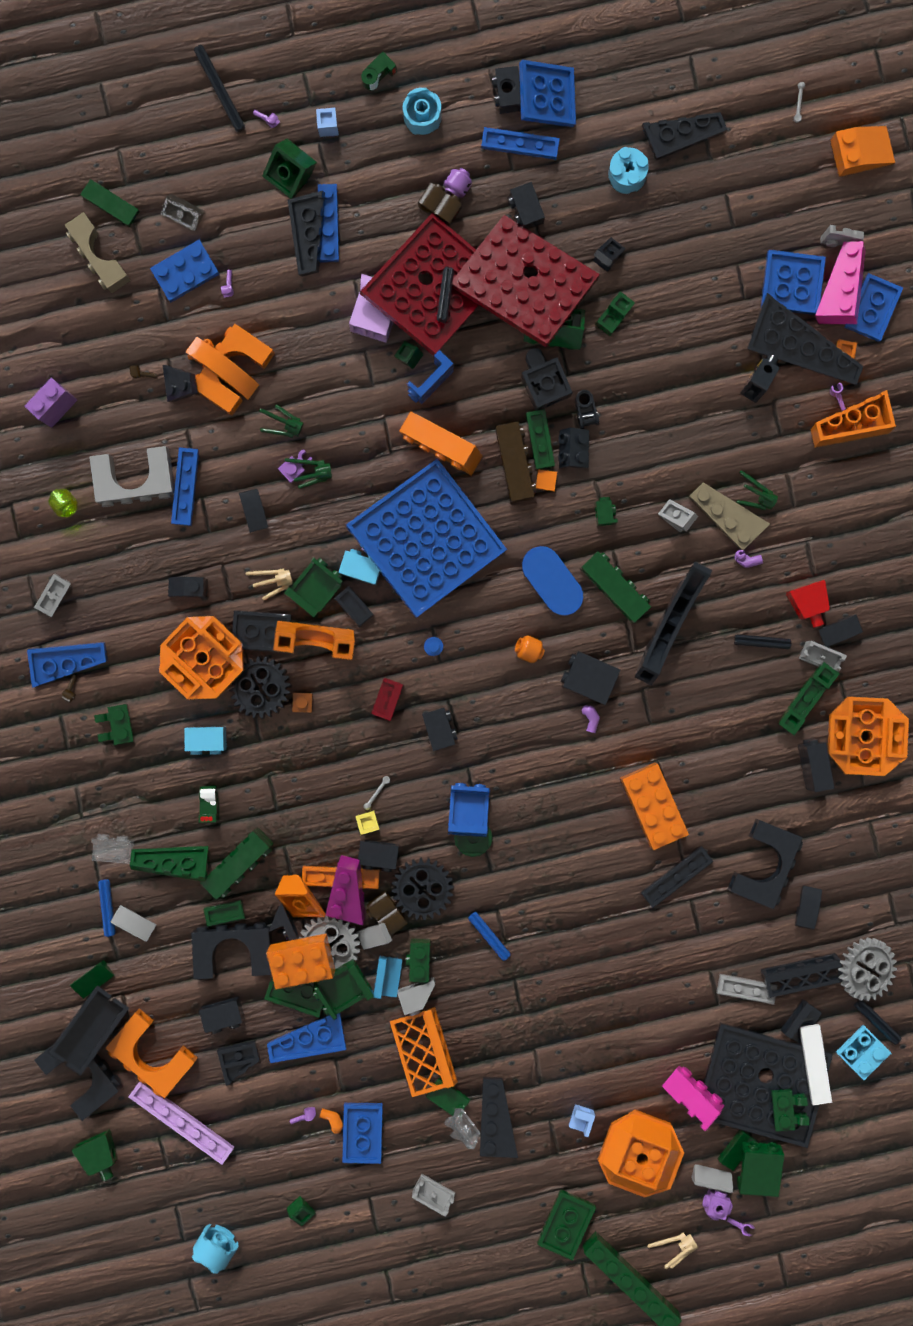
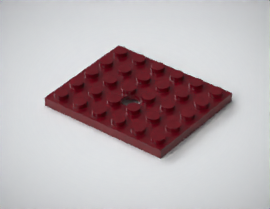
(410, 303)
(533, 304)

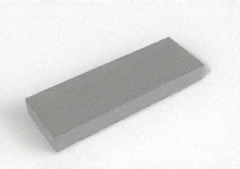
(744, 988)

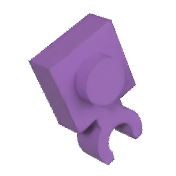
(293, 470)

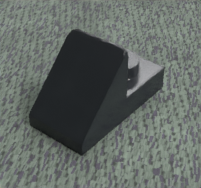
(608, 254)
(284, 919)

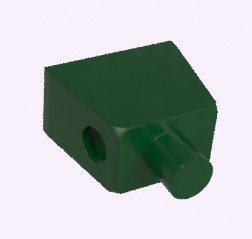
(97, 1154)

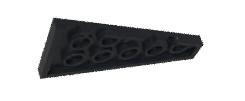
(796, 342)

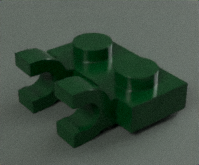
(120, 725)
(783, 1110)

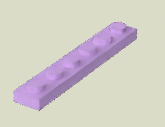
(182, 1122)

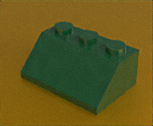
(570, 334)

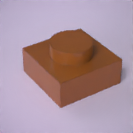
(302, 702)

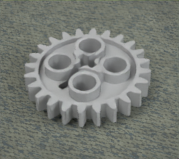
(320, 927)
(873, 955)

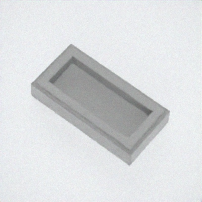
(374, 936)

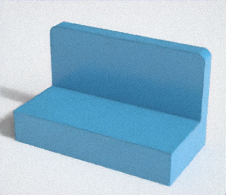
(387, 977)

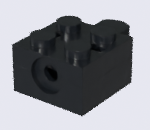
(543, 380)

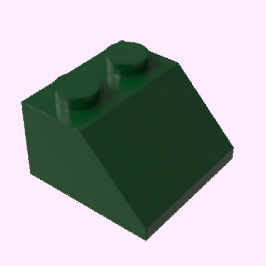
(288, 168)

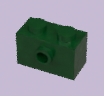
(419, 960)

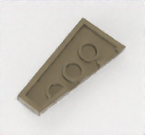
(731, 518)

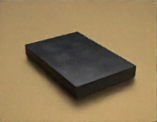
(257, 629)

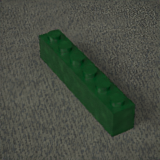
(631, 1281)

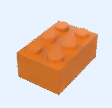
(301, 961)

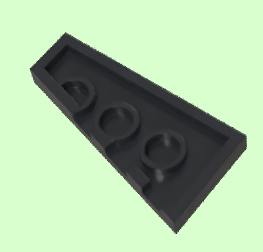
(676, 135)
(306, 224)
(496, 1127)

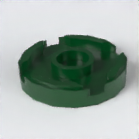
(473, 845)

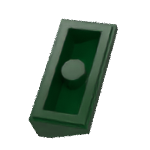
(95, 977)
(448, 1098)
(734, 1152)

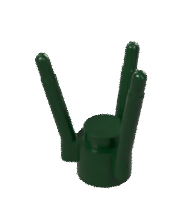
(292, 426)
(321, 474)
(766, 497)

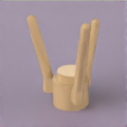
(283, 579)
(687, 1246)

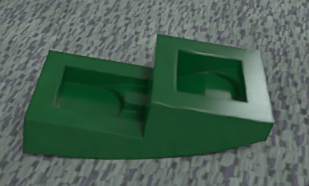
(615, 313)

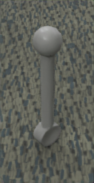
(797, 118)
(386, 780)

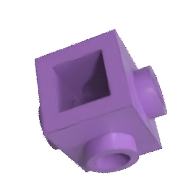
(717, 1198)

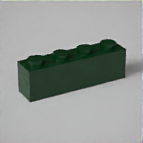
(615, 587)

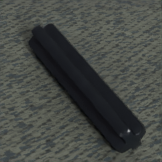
(445, 294)
(760, 641)
(878, 1022)

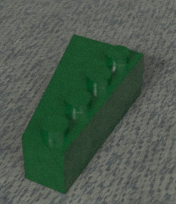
(236, 863)

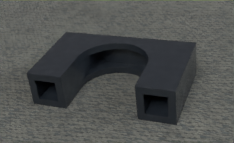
(768, 890)
(205, 941)
(103, 1086)

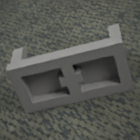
(52, 595)
(817, 654)
(433, 1195)

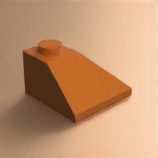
(298, 898)

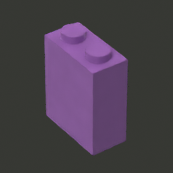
(51, 403)

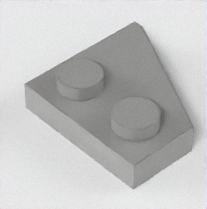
(834, 238)

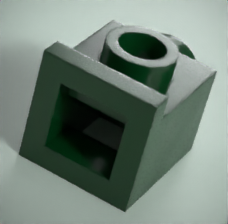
(604, 512)

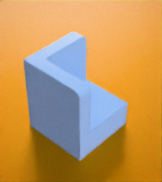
(327, 122)
(582, 1119)

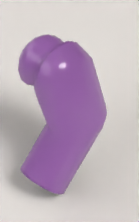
(746, 561)
(593, 717)

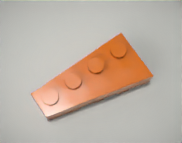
(857, 422)
(441, 442)

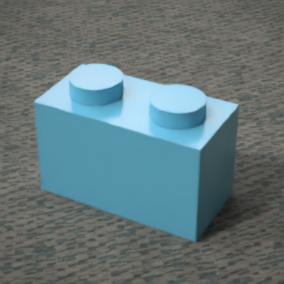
(359, 567)
(205, 739)

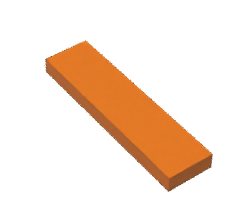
(325, 876)

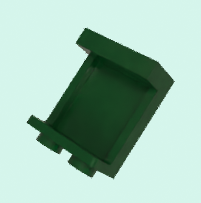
(315, 587)
(343, 989)
(761, 1169)

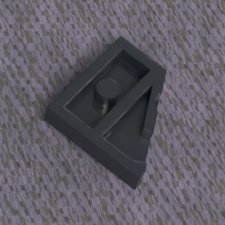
(178, 383)
(237, 1059)

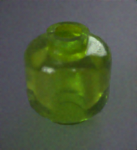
(63, 502)

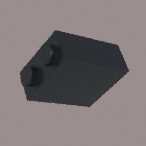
(590, 677)
(815, 765)

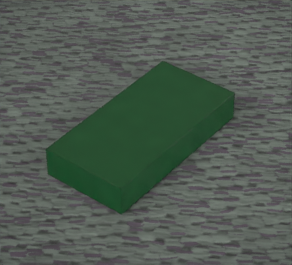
(224, 913)

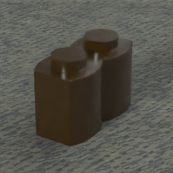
(439, 203)
(386, 911)

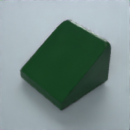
(409, 354)
(300, 1211)

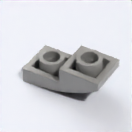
(133, 923)

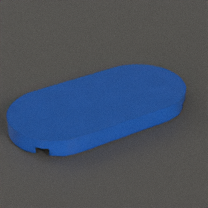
(552, 580)

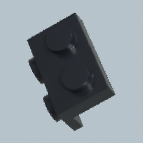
(573, 448)

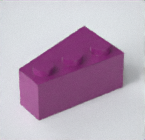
(347, 894)

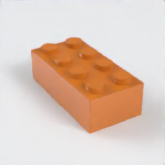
(654, 806)

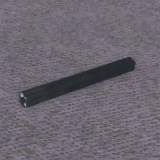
(219, 88)

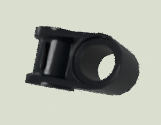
(586, 411)

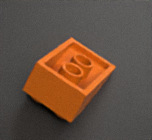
(861, 149)

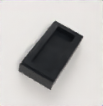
(354, 606)

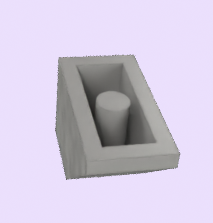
(415, 996)

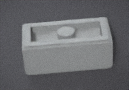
(712, 1178)

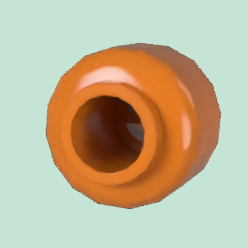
(529, 649)

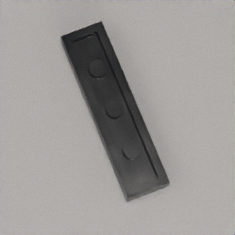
(676, 876)

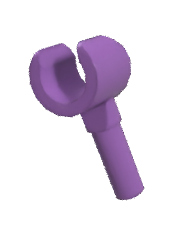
(272, 120)
(227, 290)
(837, 394)
(309, 1112)
(741, 1226)

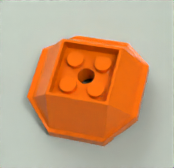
(181, 658)
(886, 736)
(637, 1135)

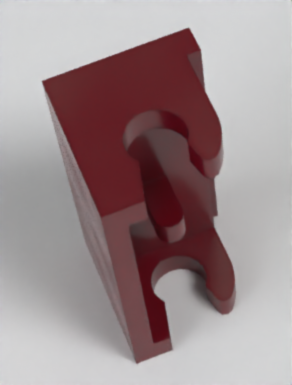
(387, 699)

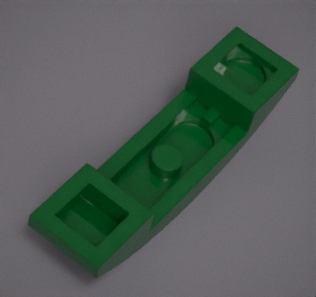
(807, 698)

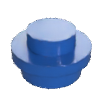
(433, 646)

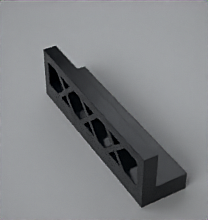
(799, 969)

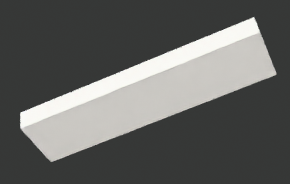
(815, 1064)

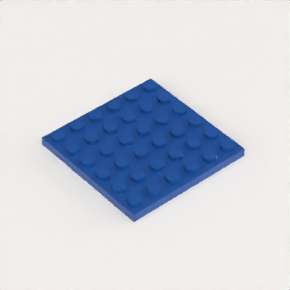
(426, 538)

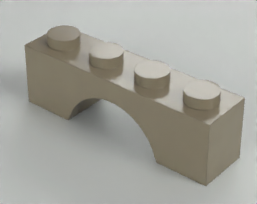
(84, 233)

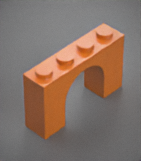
(236, 342)
(337, 640)
(161, 1078)

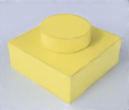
(367, 822)

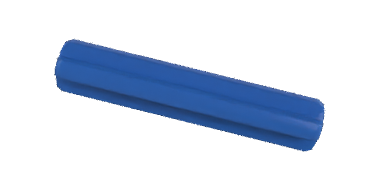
(106, 907)
(489, 936)

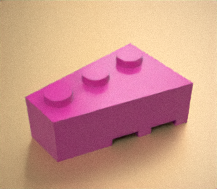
(694, 1096)

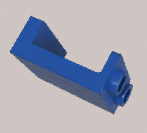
(444, 370)
(468, 810)

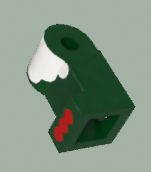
(377, 71)
(208, 804)

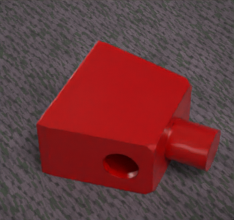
(810, 602)

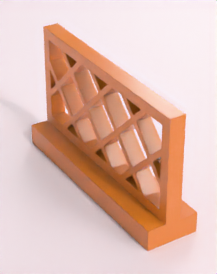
(439, 1047)

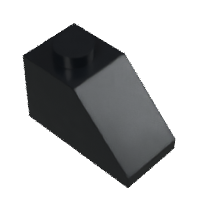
(187, 587)

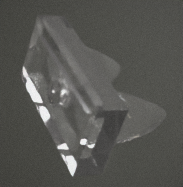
(463, 1128)

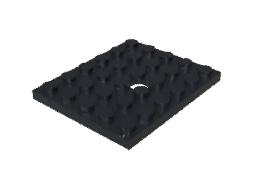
(748, 1101)

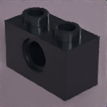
(507, 78)

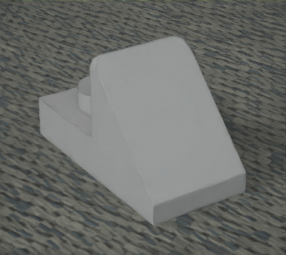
(677, 516)

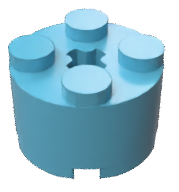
(425, 121)
(627, 159)
(215, 1248)

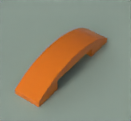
(222, 367)

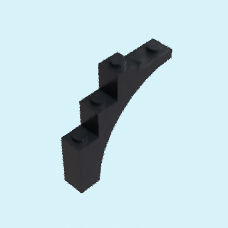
(671, 622)

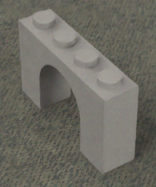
(158, 484)

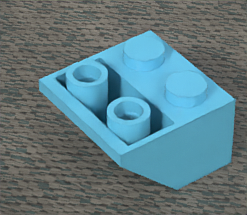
(863, 1052)

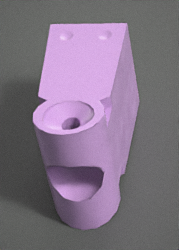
(368, 319)

